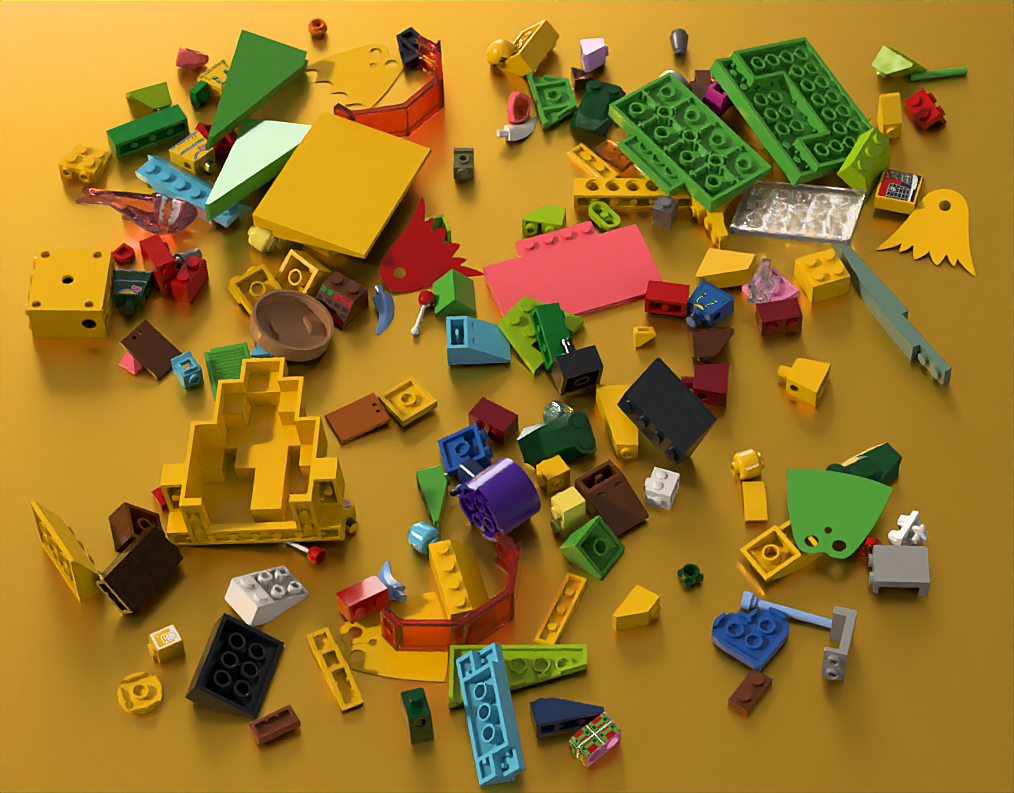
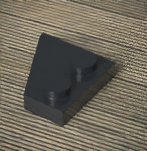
(408, 47)

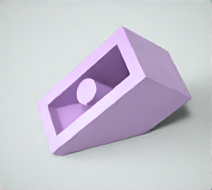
(593, 53)

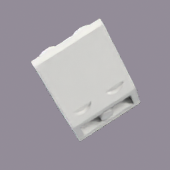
(264, 594)

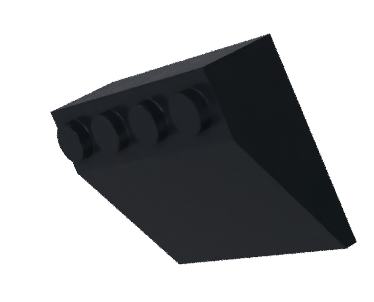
(667, 412)
(234, 668)

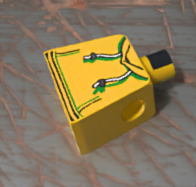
(216, 78)

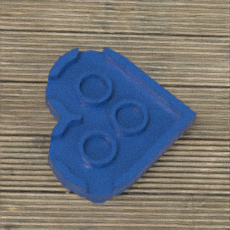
(751, 636)

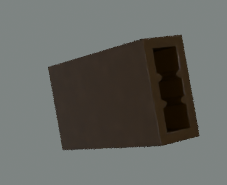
(139, 569)

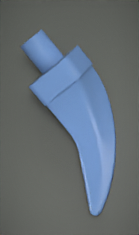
(385, 308)
(395, 588)

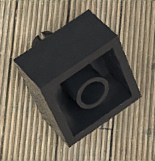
(576, 368)

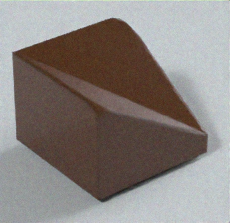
(580, 78)

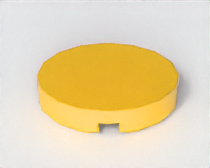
(140, 693)

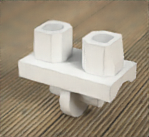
(910, 531)

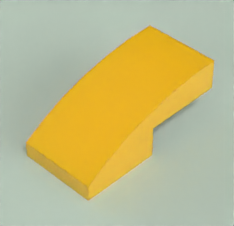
(754, 501)

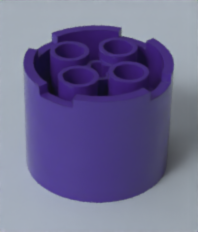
(499, 498)

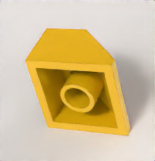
(302, 273)

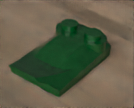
(594, 108)
(564, 436)
(876, 463)

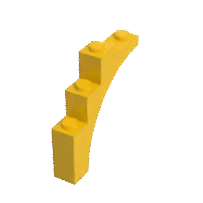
(714, 220)

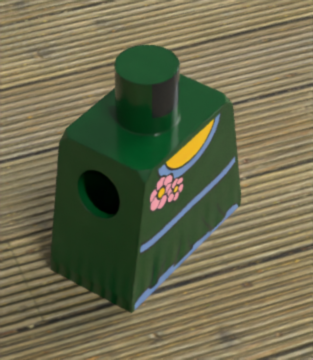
(132, 289)

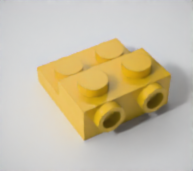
(85, 163)
(252, 285)

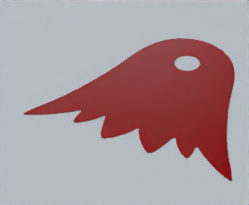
(421, 255)

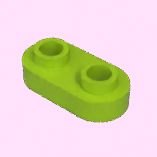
(604, 216)

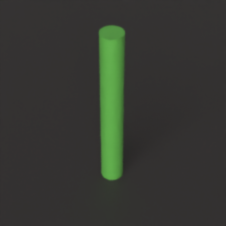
(938, 73)

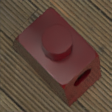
(709, 383)

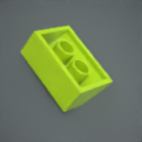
(866, 161)

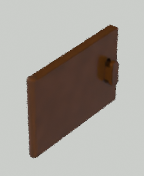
(150, 349)

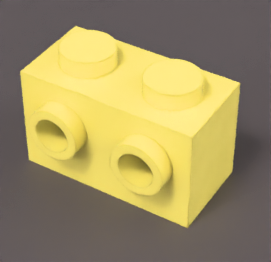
(567, 512)

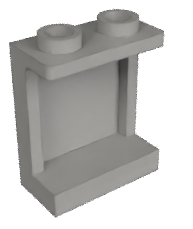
(899, 567)
(842, 630)

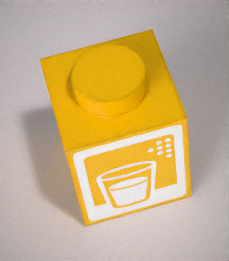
(165, 644)

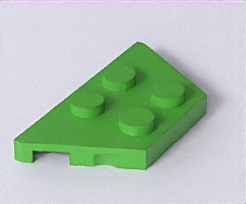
(552, 98)

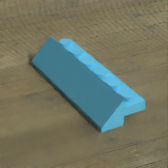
(181, 184)
(490, 715)

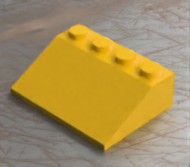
(66, 552)

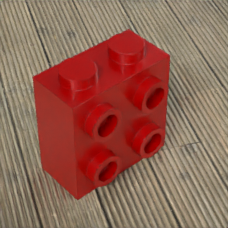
(159, 261)

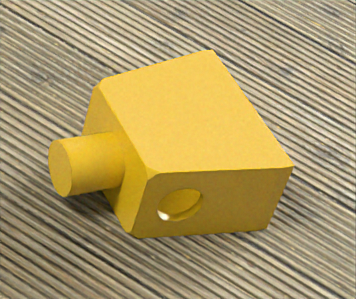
(805, 379)

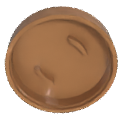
(291, 325)

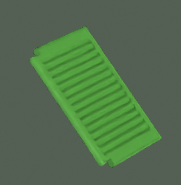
(225, 363)

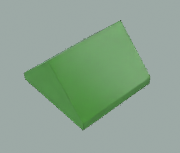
(454, 295)

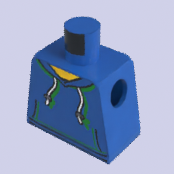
(708, 305)

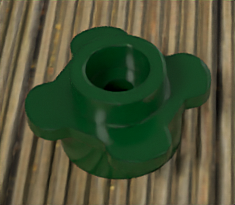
(690, 569)

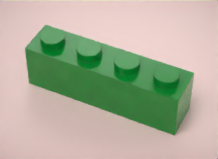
(147, 131)

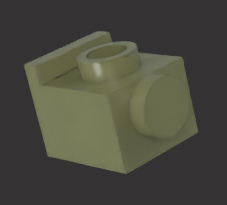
(463, 163)

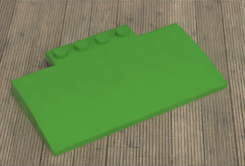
(685, 143)

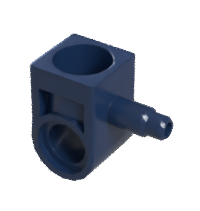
(466, 471)

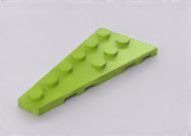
(523, 664)

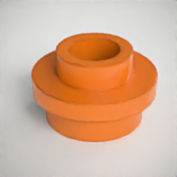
(317, 26)

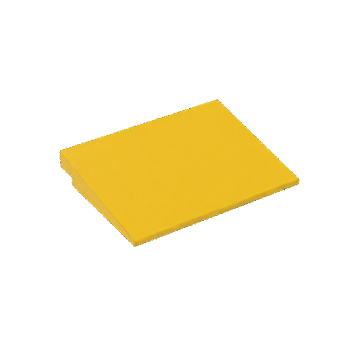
(340, 186)

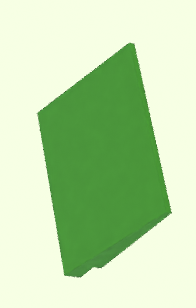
(793, 106)

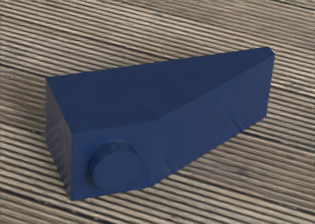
(561, 715)

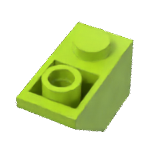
(544, 220)

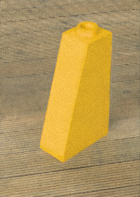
(620, 429)

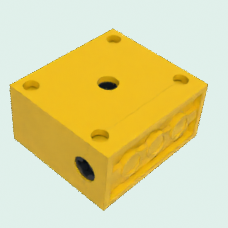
(71, 293)

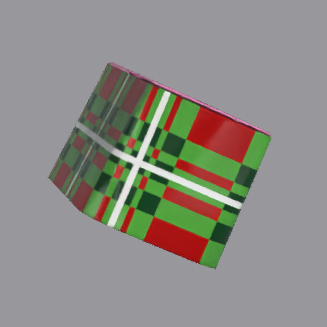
(595, 739)

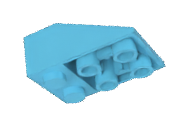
(475, 342)

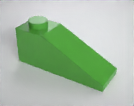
(433, 490)

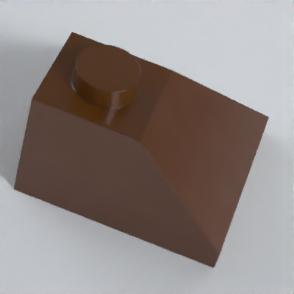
(708, 341)

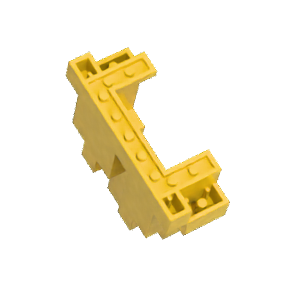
(256, 467)

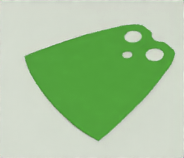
(835, 501)

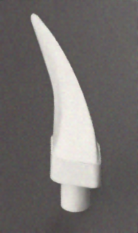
(517, 132)

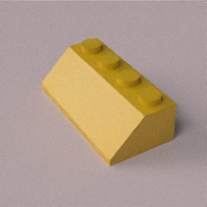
(457, 577)

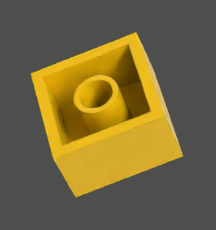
(822, 275)

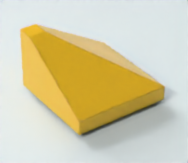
(643, 334)

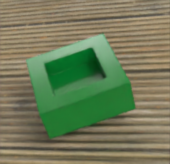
(199, 93)

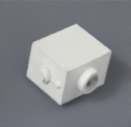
(661, 488)

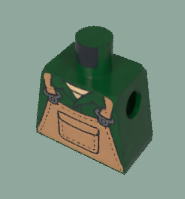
(415, 707)

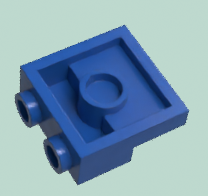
(463, 445)

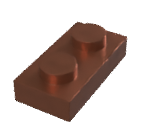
(750, 692)

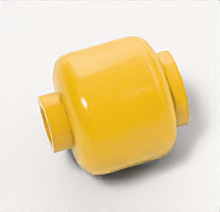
(747, 464)

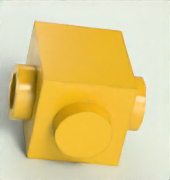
(552, 474)

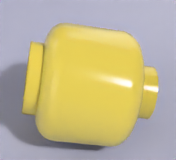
(262, 239)

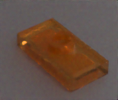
(613, 155)

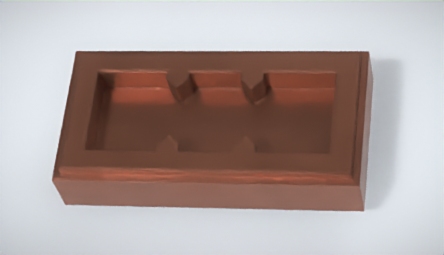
(274, 724)

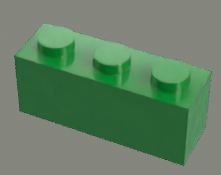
(550, 330)

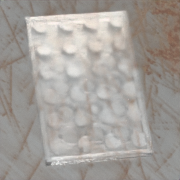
(799, 212)

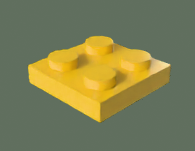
(407, 401)

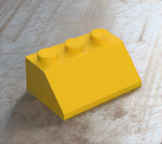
(530, 49)

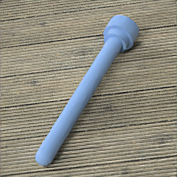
(749, 601)

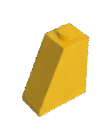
(726, 268)

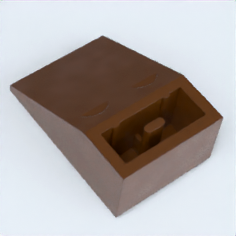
(611, 497)

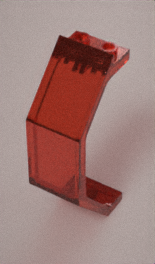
(407, 117)
(439, 634)

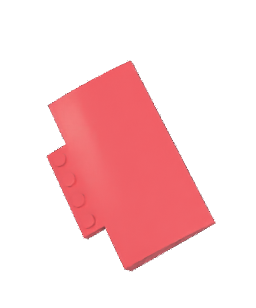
(575, 269)

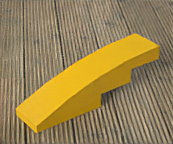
(335, 669)

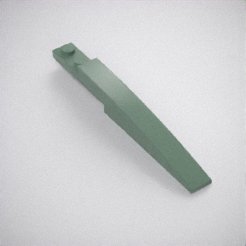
(891, 314)

